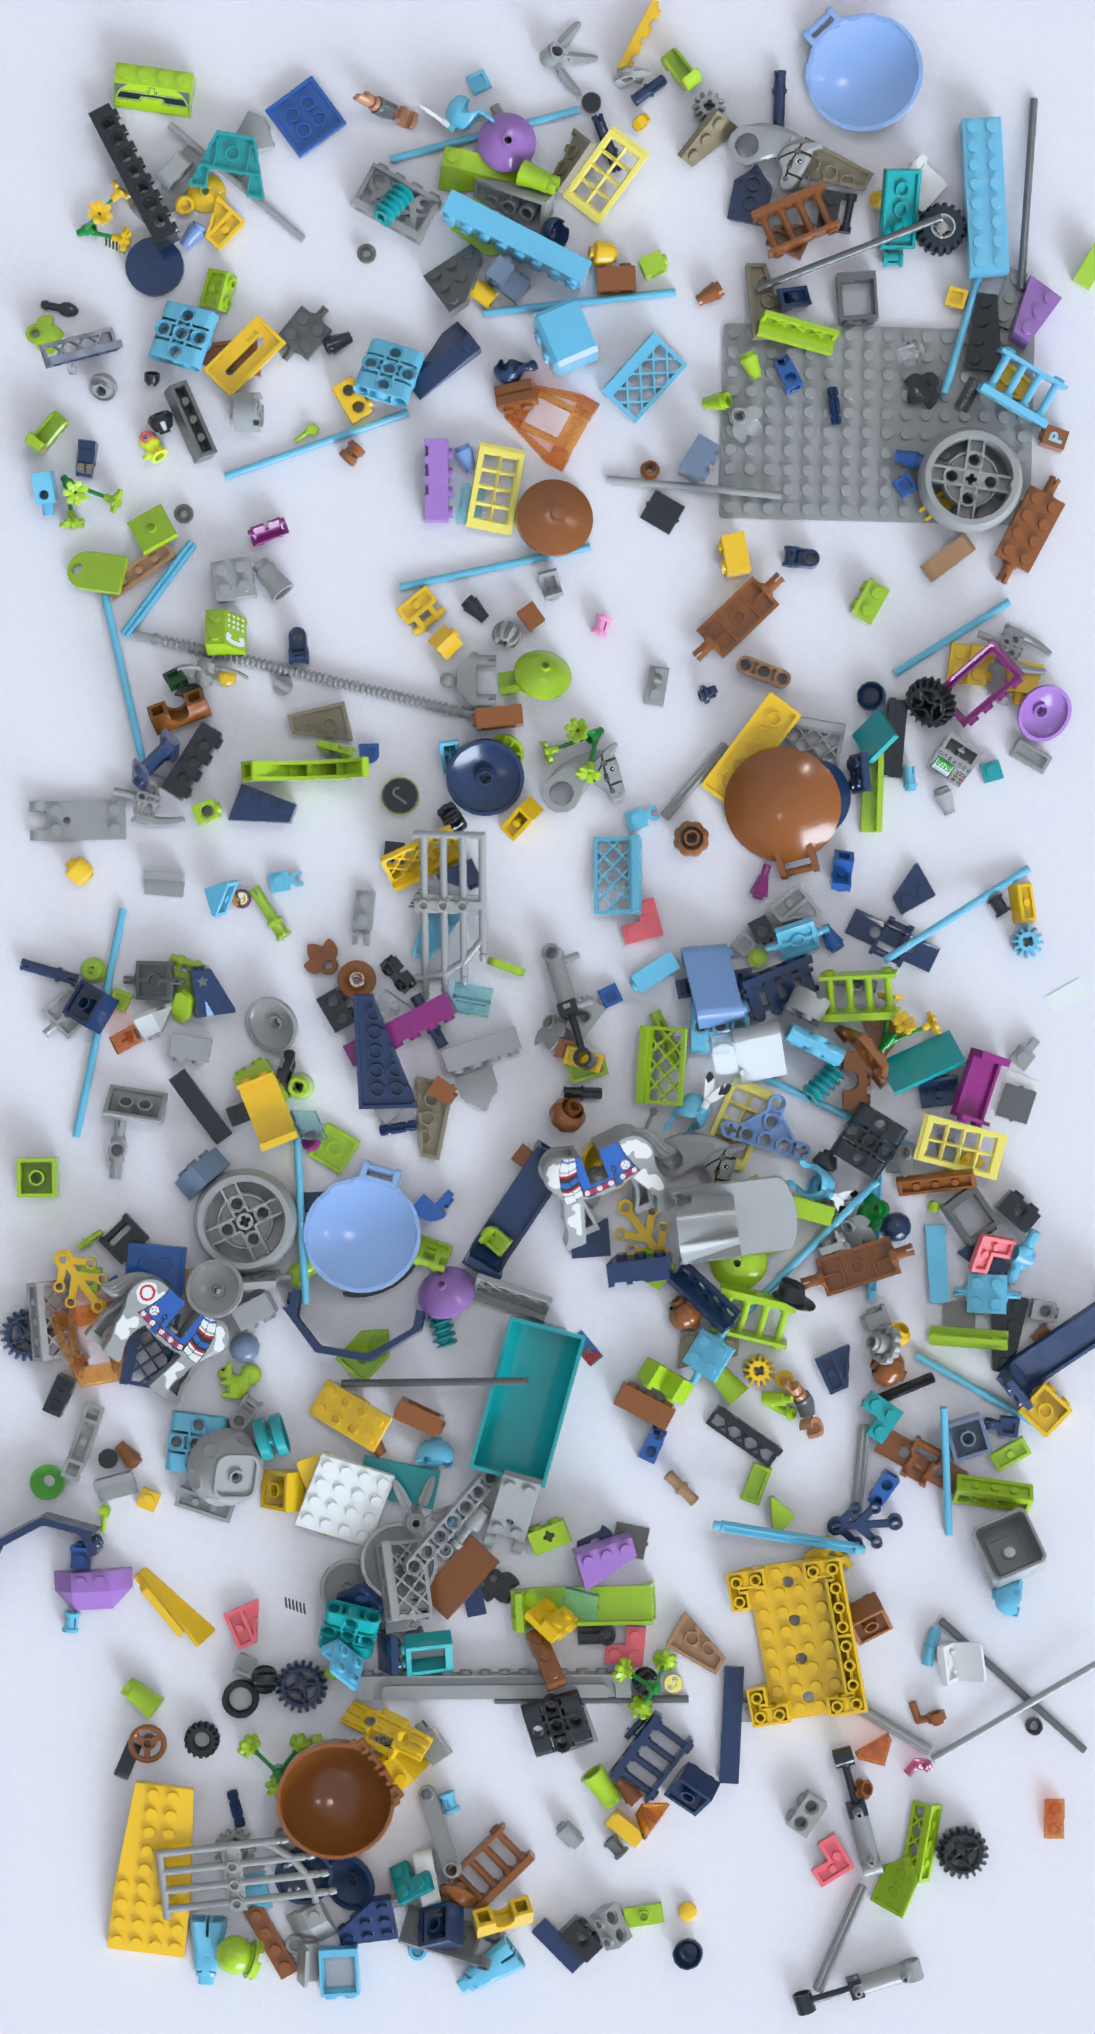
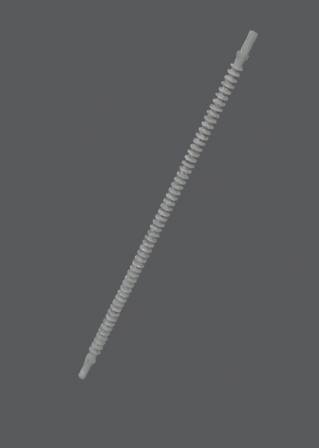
(155, 639)

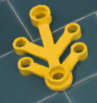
(644, 1234)
(78, 1279)

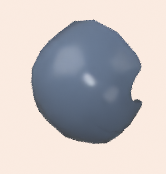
(244, 1347)

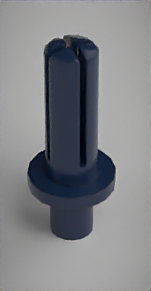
(634, 1728)

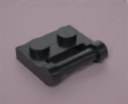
(832, 202)
(135, 1234)

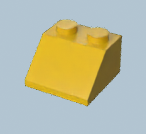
(282, 1490)
(404, 1768)

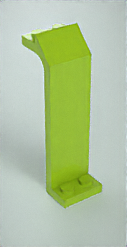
(616, 1603)

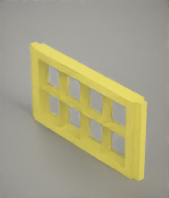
(627, 144)
(489, 524)
(752, 1090)
(924, 1138)

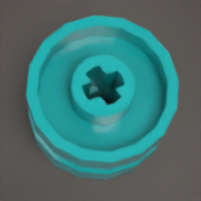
(271, 1436)

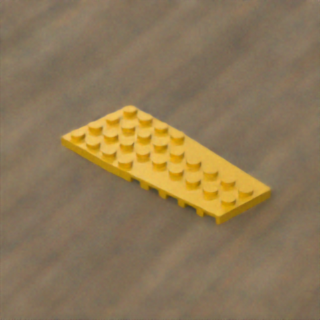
(157, 1820)

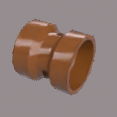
(355, 449)

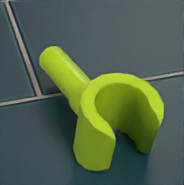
(310, 429)
(934, 1206)
(104, 1511)

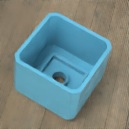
(565, 337)

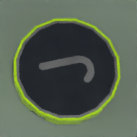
(400, 796)

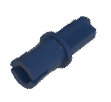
(649, 90)

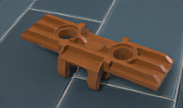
(916, 1465)

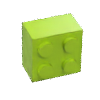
(37, 1177)

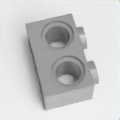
(811, 1815)
(611, 1926)

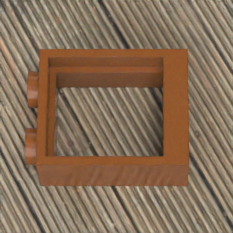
(498, 717)
(419, 1417)

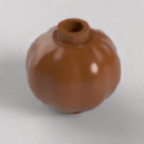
(691, 829)
(567, 1114)
(683, 1314)
(888, 1374)

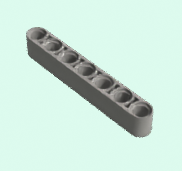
(441, 1525)

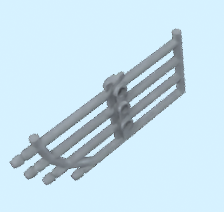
(450, 904)
(234, 1875)

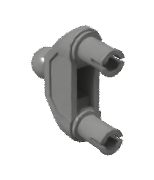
(467, 680)

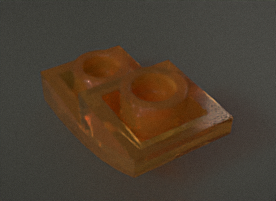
(1054, 1818)

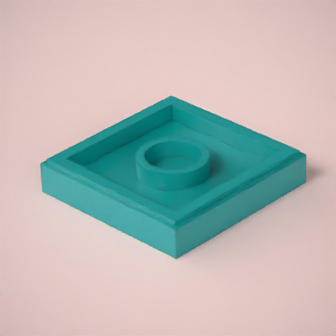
(875, 735)

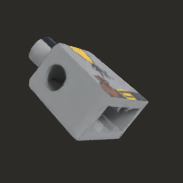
(439, 1748)

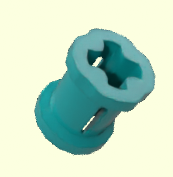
(892, 258)

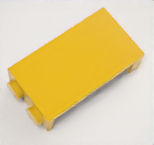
(267, 1110)

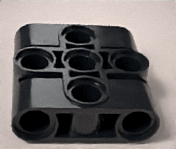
(869, 1164)
(541, 1739)

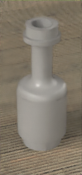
(473, 1523)

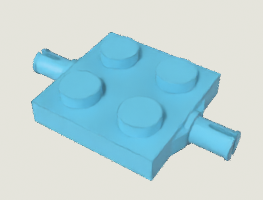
(797, 938)
(987, 1293)
(708, 1355)

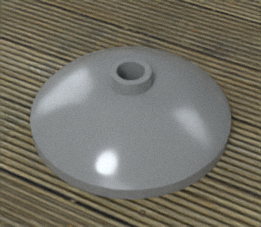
(266, 1031)
(206, 1280)
(337, 1576)

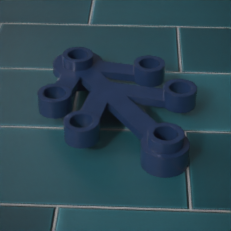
(862, 1523)

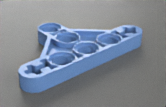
(758, 1127)

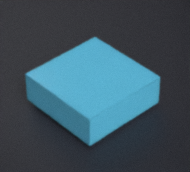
(478, 82)

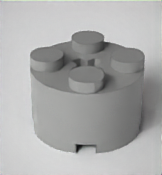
(247, 412)
(807, 1005)

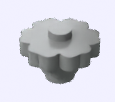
(884, 1344)

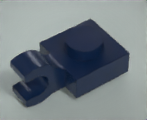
(1005, 1426)

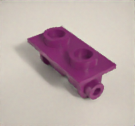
(276, 529)

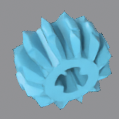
(1028, 948)

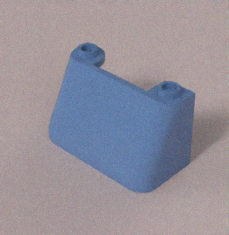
(713, 984)

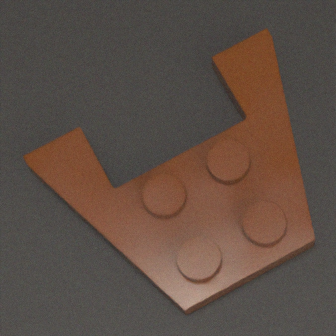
(865, 1047)

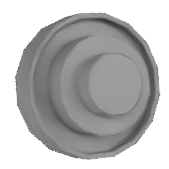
(103, 387)

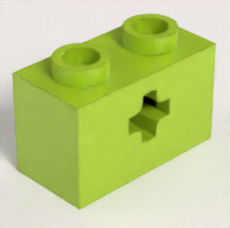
(543, 1544)

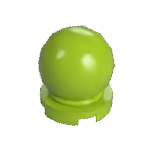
(237, 1955)

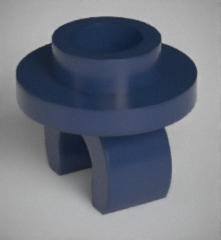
(706, 694)

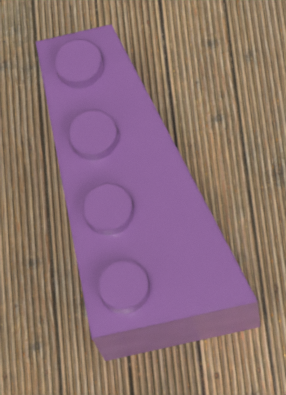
(437, 481)

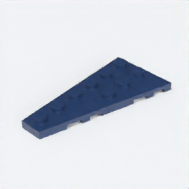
(379, 1070)

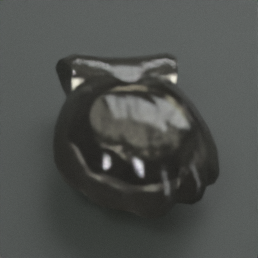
(183, 688)

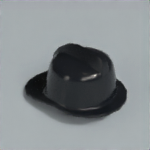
(793, 1294)

